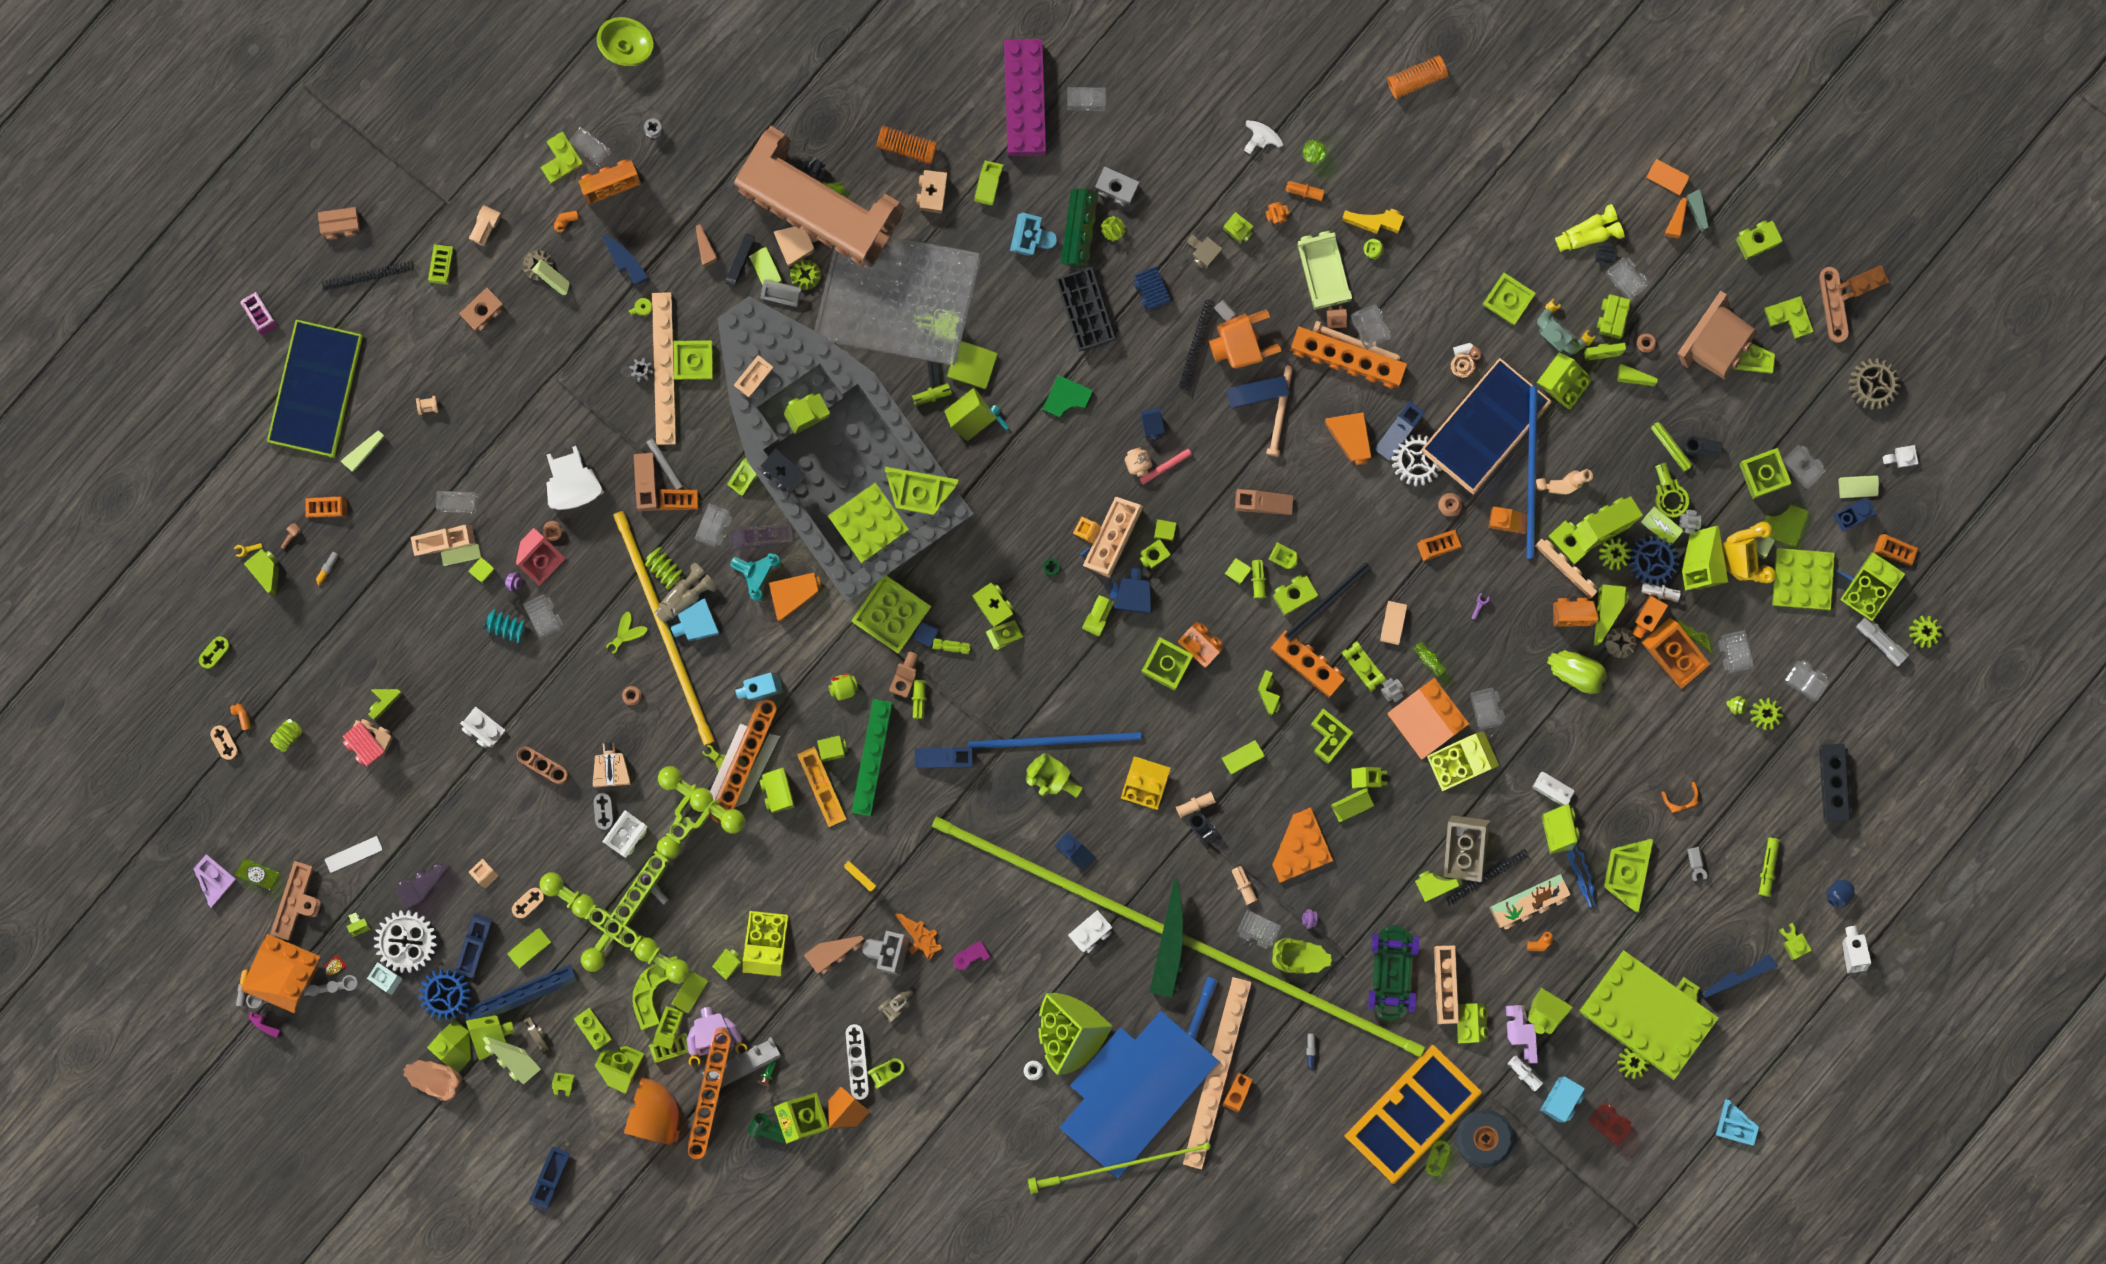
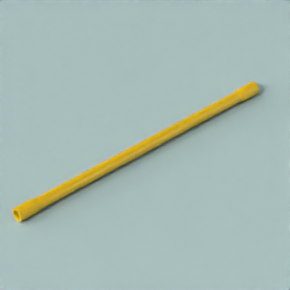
(703, 728)

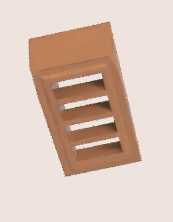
(707, 254)

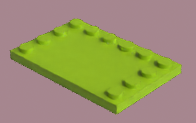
(1648, 1015)

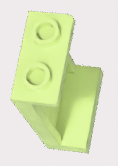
(1324, 270)

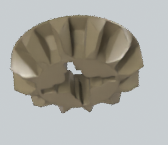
(528, 262)
(1614, 648)

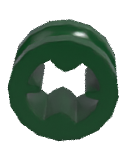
(1056, 570)

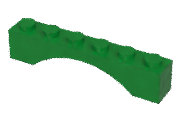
(871, 758)

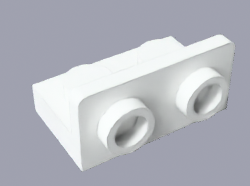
(483, 728)
(1553, 789)
(1090, 931)

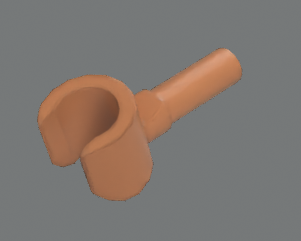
(294, 530)

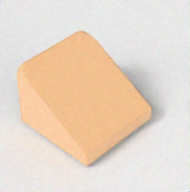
(483, 874)

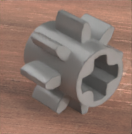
(643, 365)
(1690, 521)
(1392, 690)

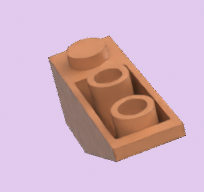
(645, 482)
(1263, 502)
(827, 953)

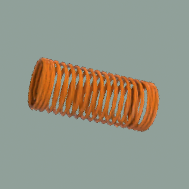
(1430, 75)
(930, 152)

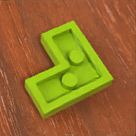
(565, 160)
(1794, 313)

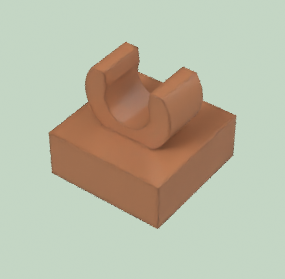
(1336, 318)

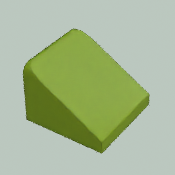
(1165, 530)
(481, 570)
(1238, 571)

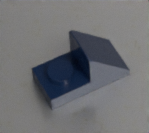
(1075, 851)

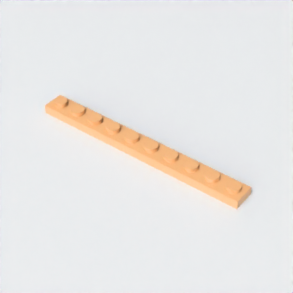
(1216, 1078)

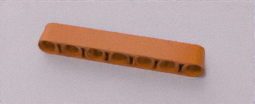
(750, 754)
(709, 1084)

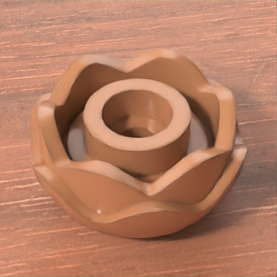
(1450, 510)

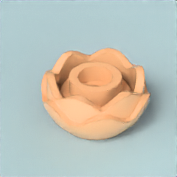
(1468, 363)

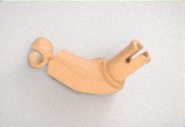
(1568, 484)

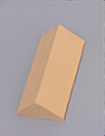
(1113, 536)

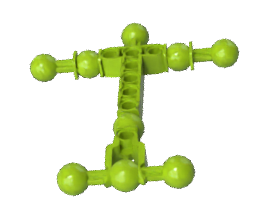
(667, 849)

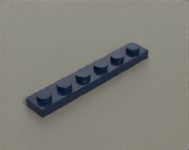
(522, 994)

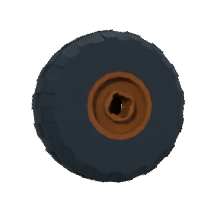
(1484, 1138)

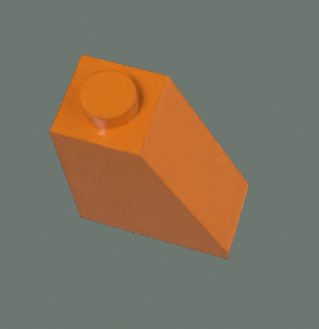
(1351, 436)
(793, 593)

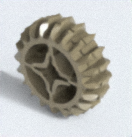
(1881, 368)

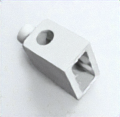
(1856, 958)

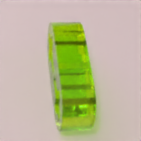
(1433, 1156)

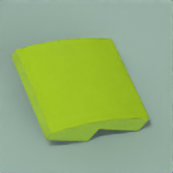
(973, 365)

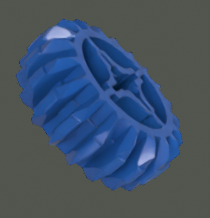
(429, 1001)

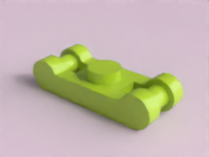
(1363, 666)

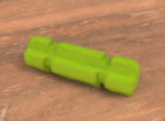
(951, 646)

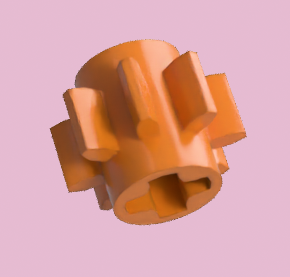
(1277, 212)

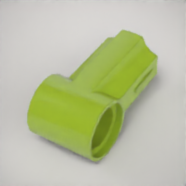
(1096, 619)

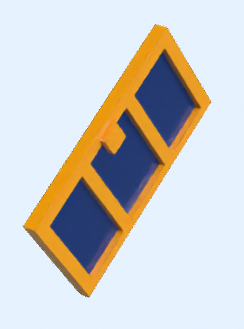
(1413, 1114)

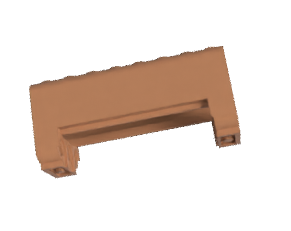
(814, 205)

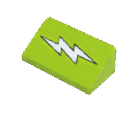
(1661, 525)

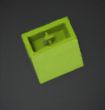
(1564, 380)

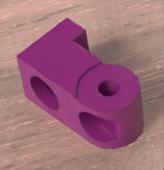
(972, 953)

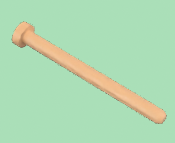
(1350, 340)
(1273, 451)

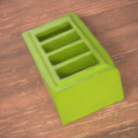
(440, 279)
(1630, 375)
(665, 1038)
(665, 1057)

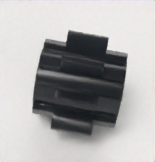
(813, 168)
(1606, 254)

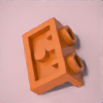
(1201, 644)

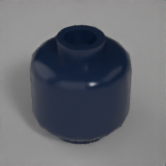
(1840, 893)

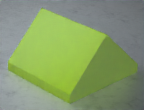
(969, 415)

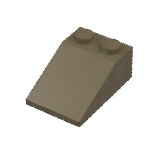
(1466, 848)

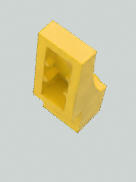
(1390, 221)

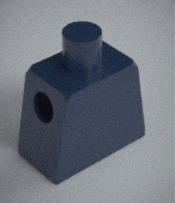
(1134, 594)

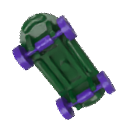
(1392, 973)

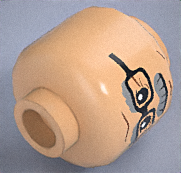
(1138, 462)

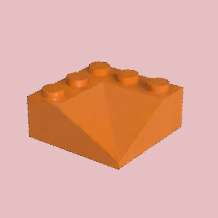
(281, 973)

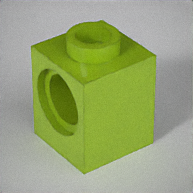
(1158, 547)

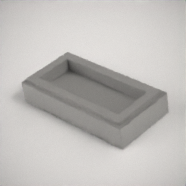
(780, 293)

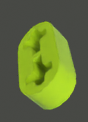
(217, 655)

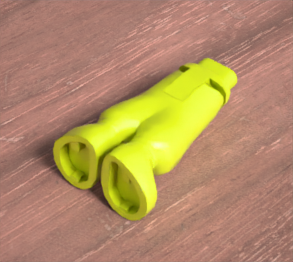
(1591, 231)

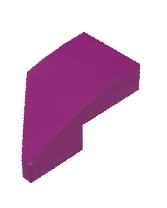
(259, 1021)

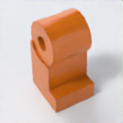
(1237, 1092)

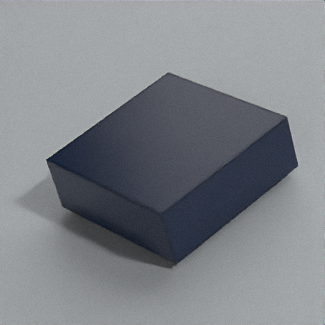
(925, 634)

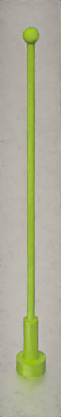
(1034, 1185)

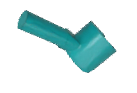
(997, 411)

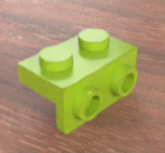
(1472, 1023)

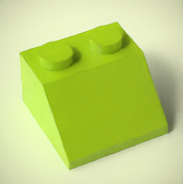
(265, 570)
(777, 790)

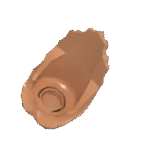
(434, 1079)

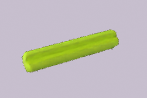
(1671, 446)

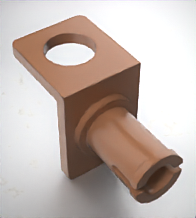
(906, 674)

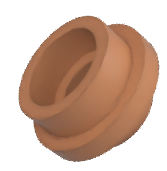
(1648, 337)
(627, 691)

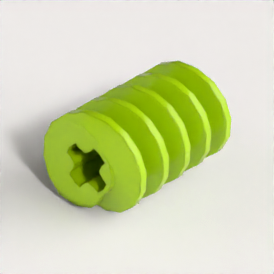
(664, 568)

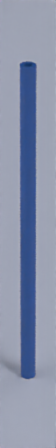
(1532, 471)
(1054, 740)

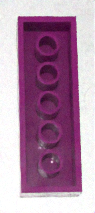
(1024, 97)

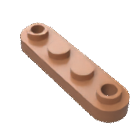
(1833, 305)

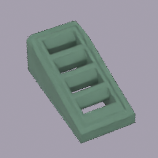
(1696, 206)

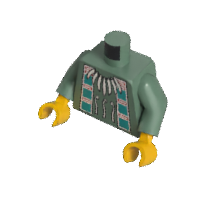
(1558, 334)

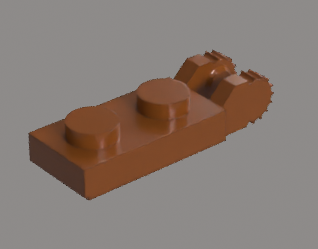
(1864, 282)

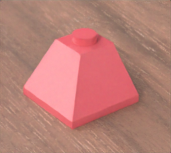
(538, 557)

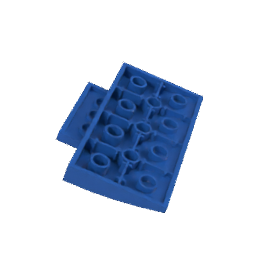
(1135, 1090)

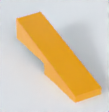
(821, 786)

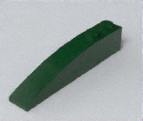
(1170, 947)

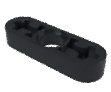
(740, 260)

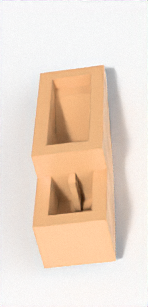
(443, 540)

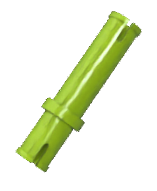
(1767, 875)

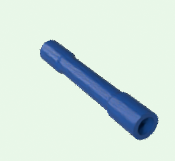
(1207, 993)

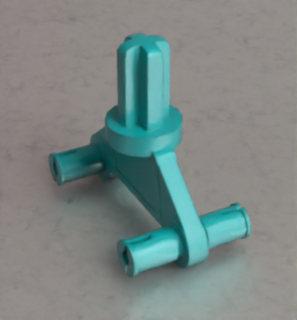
(756, 573)

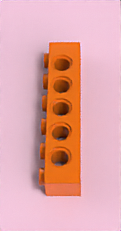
(1395, 367)

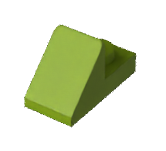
(742, 478)
(1004, 634)
(387, 697)

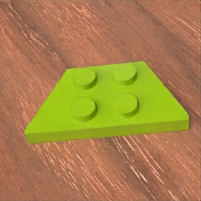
(918, 490)
(1628, 872)

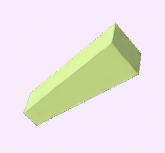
(358, 456)

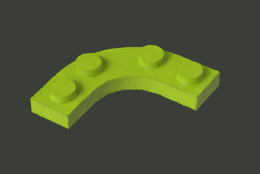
(644, 992)

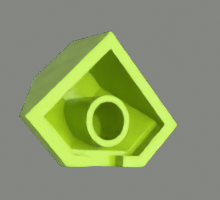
(452, 1046)
(619, 1067)

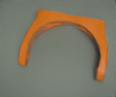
(1674, 808)

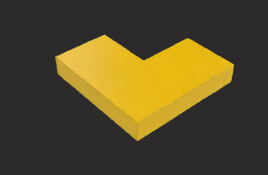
(860, 877)

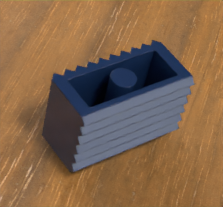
(1152, 289)

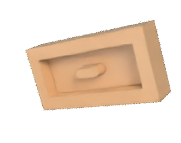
(753, 376)

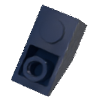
(1854, 514)

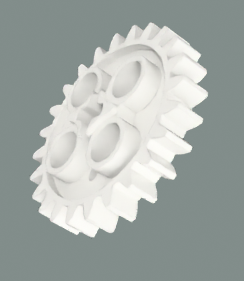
(407, 924)

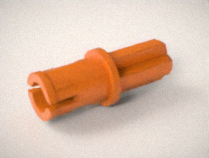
(1304, 190)

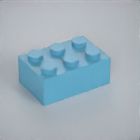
(1562, 1100)

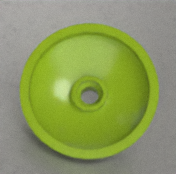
(628, 35)

